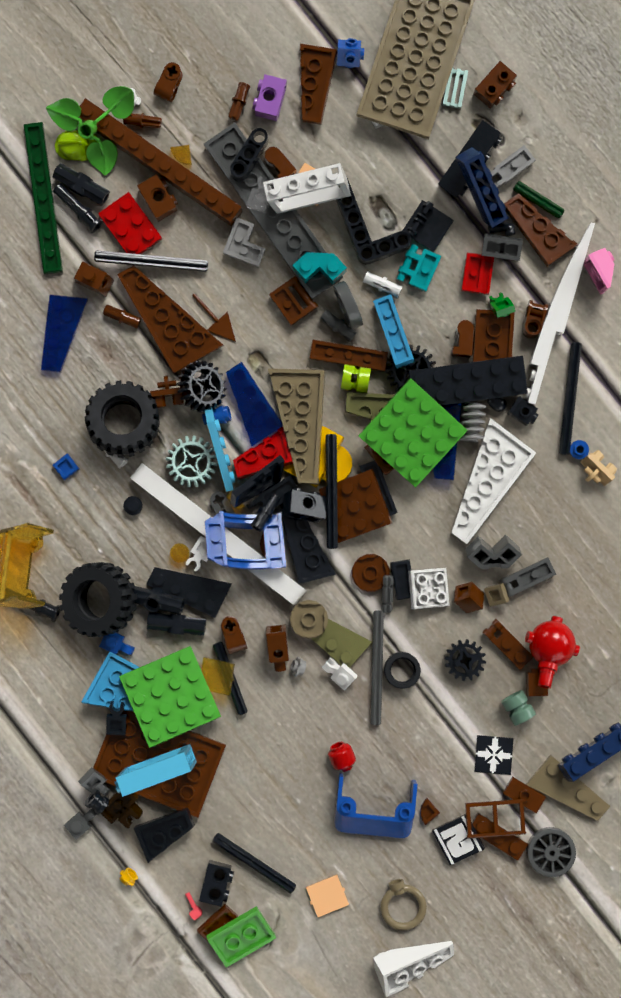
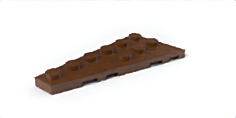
(173, 329)

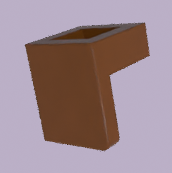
(469, 597)

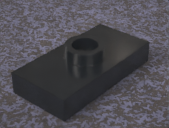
(400, 575)

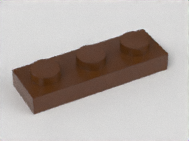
(509, 844)

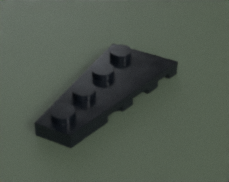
(306, 553)

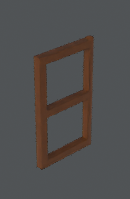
(495, 818)

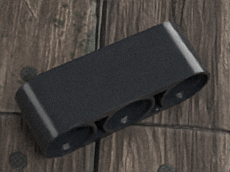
(248, 163)

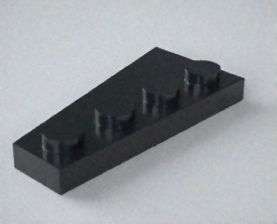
(197, 591)

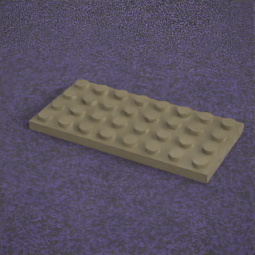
(414, 64)

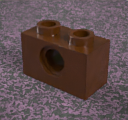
(162, 208)

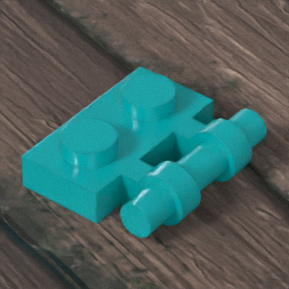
(424, 270)

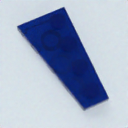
(257, 413)

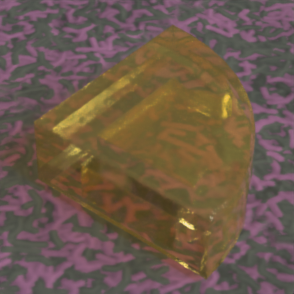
(182, 154)

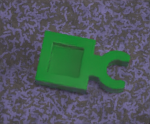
(501, 306)

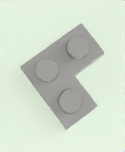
(238, 244)

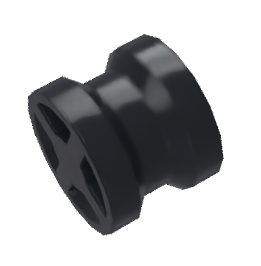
(96, 802)

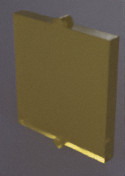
(218, 675)

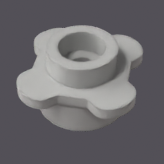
(298, 667)

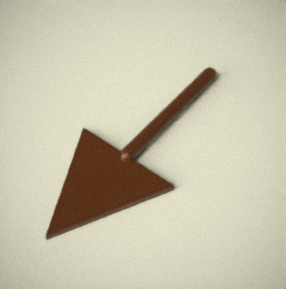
(222, 325)

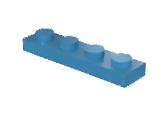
(393, 331)

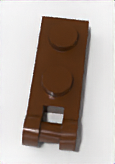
(508, 645)

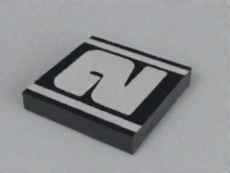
(454, 841)

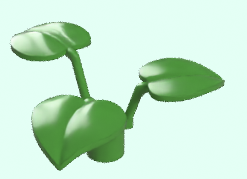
(66, 115)

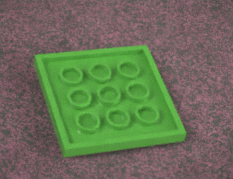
(412, 432)
(169, 696)

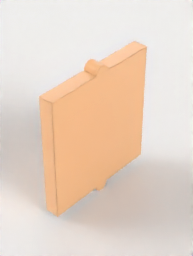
(327, 895)

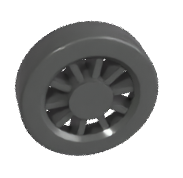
(348, 305)
(551, 852)

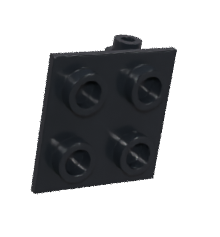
(428, 225)

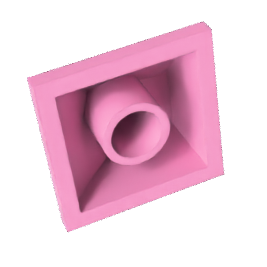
(600, 269)

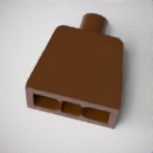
(93, 279)
(277, 640)

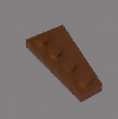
(316, 75)
(540, 233)

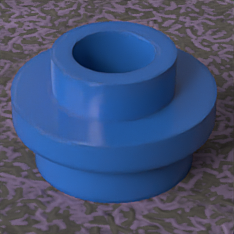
(573, 451)

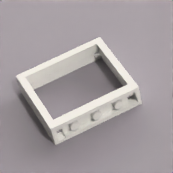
(307, 188)

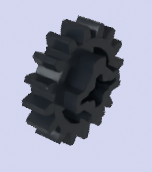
(473, 657)

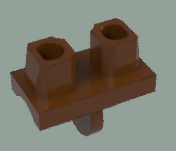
(159, 395)

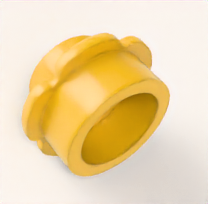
(128, 876)

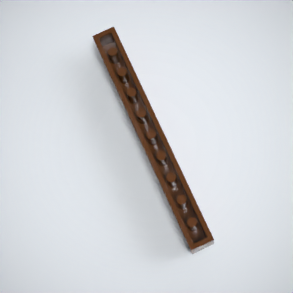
(162, 164)

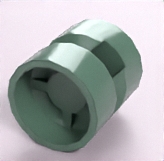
(518, 708)

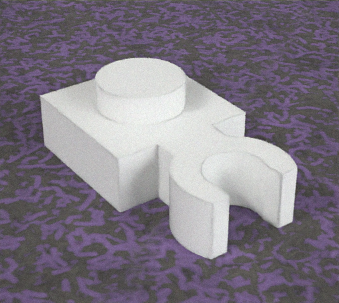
(200, 552)

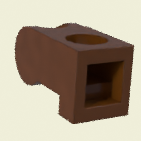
(281, 164)
(465, 334)

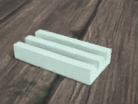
(458, 72)

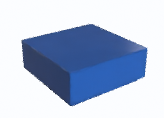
(66, 466)

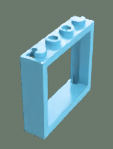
(155, 770)

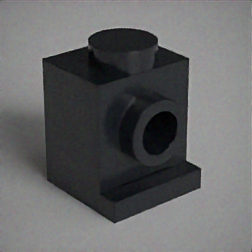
(516, 411)

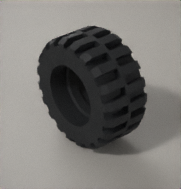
(116, 395)
(75, 599)

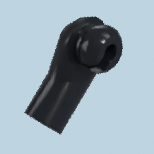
(504, 226)

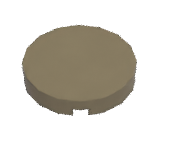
(308, 619)

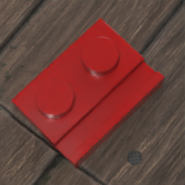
(477, 273)

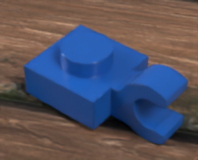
(114, 643)

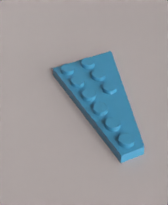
(107, 684)

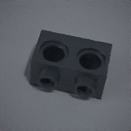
(212, 882)

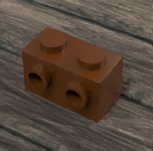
(495, 85)

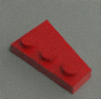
(258, 457)

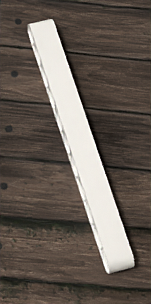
(196, 518)

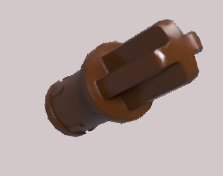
(239, 101)
(142, 120)
(122, 316)

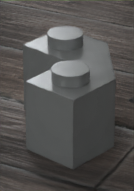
(501, 555)

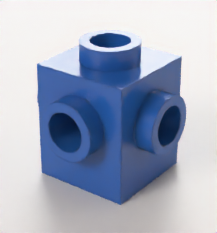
(349, 53)

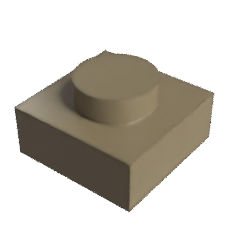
(496, 594)

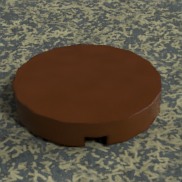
(369, 572)

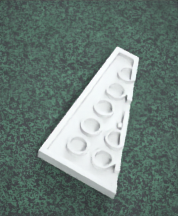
(494, 471)

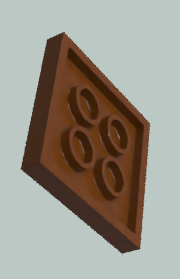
(359, 506)

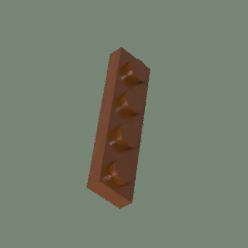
(348, 355)

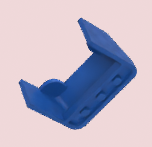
(351, 822)

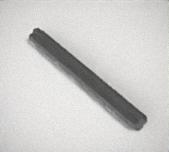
(377, 667)

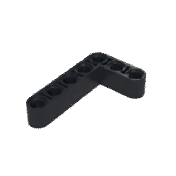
(367, 244)

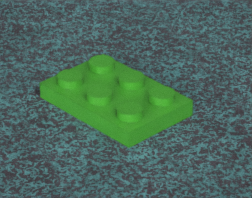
(241, 936)

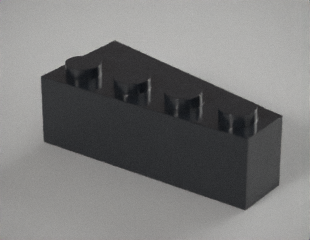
(483, 140)

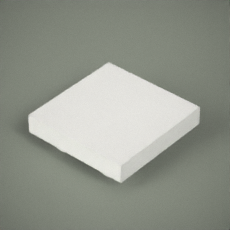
(428, 588)

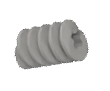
(472, 421)

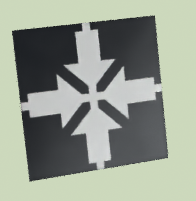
(494, 754)

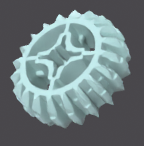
(183, 466)

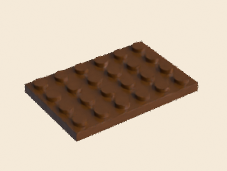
(179, 792)

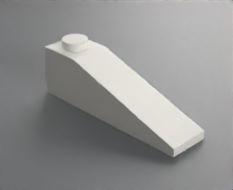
(401, 965)

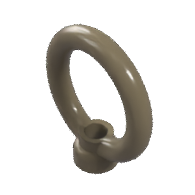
(398, 887)

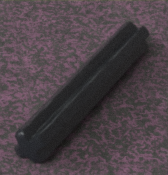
(235, 690)

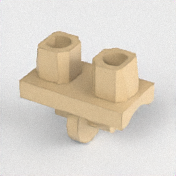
(597, 470)

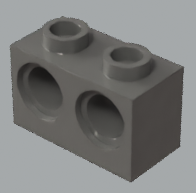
(502, 247)

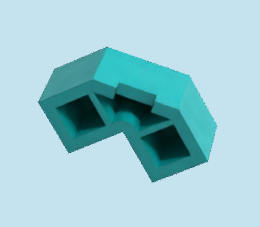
(326, 263)

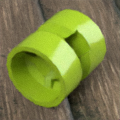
(362, 381)

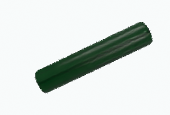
(538, 199)

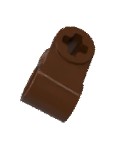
(168, 85)
(535, 315)
(233, 638)

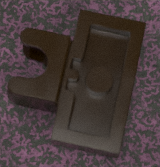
(122, 808)

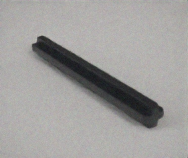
(254, 863)

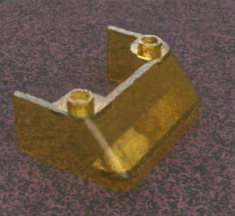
(16, 553)

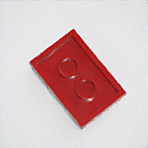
(130, 225)

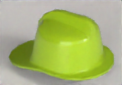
(72, 146)

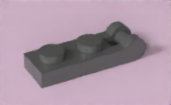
(528, 576)

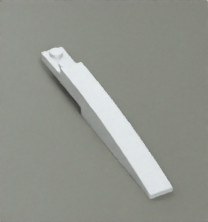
(557, 315)

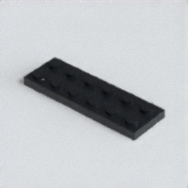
(473, 380)

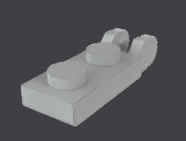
(513, 165)

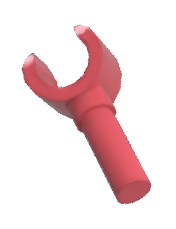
(196, 912)

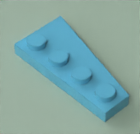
(219, 445)

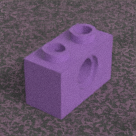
(275, 87)

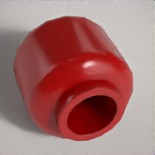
(341, 756)

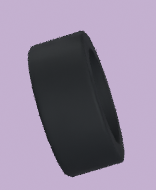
(405, 684)

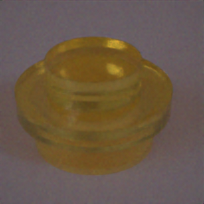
(179, 552)

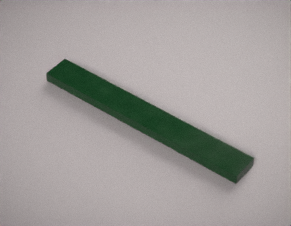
(43, 198)

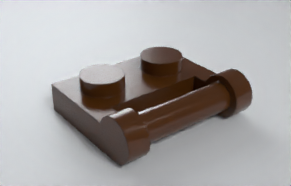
(289, 305)

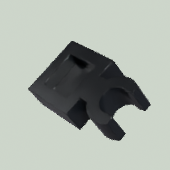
(116, 721)

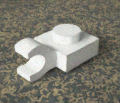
(342, 675)

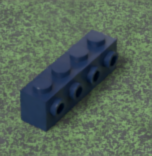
(482, 187)
(591, 754)

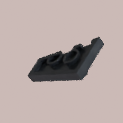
(258, 483)
(162, 832)

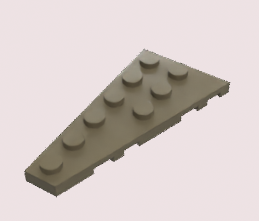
(301, 410)

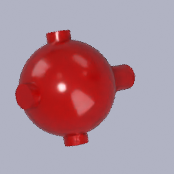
(552, 646)

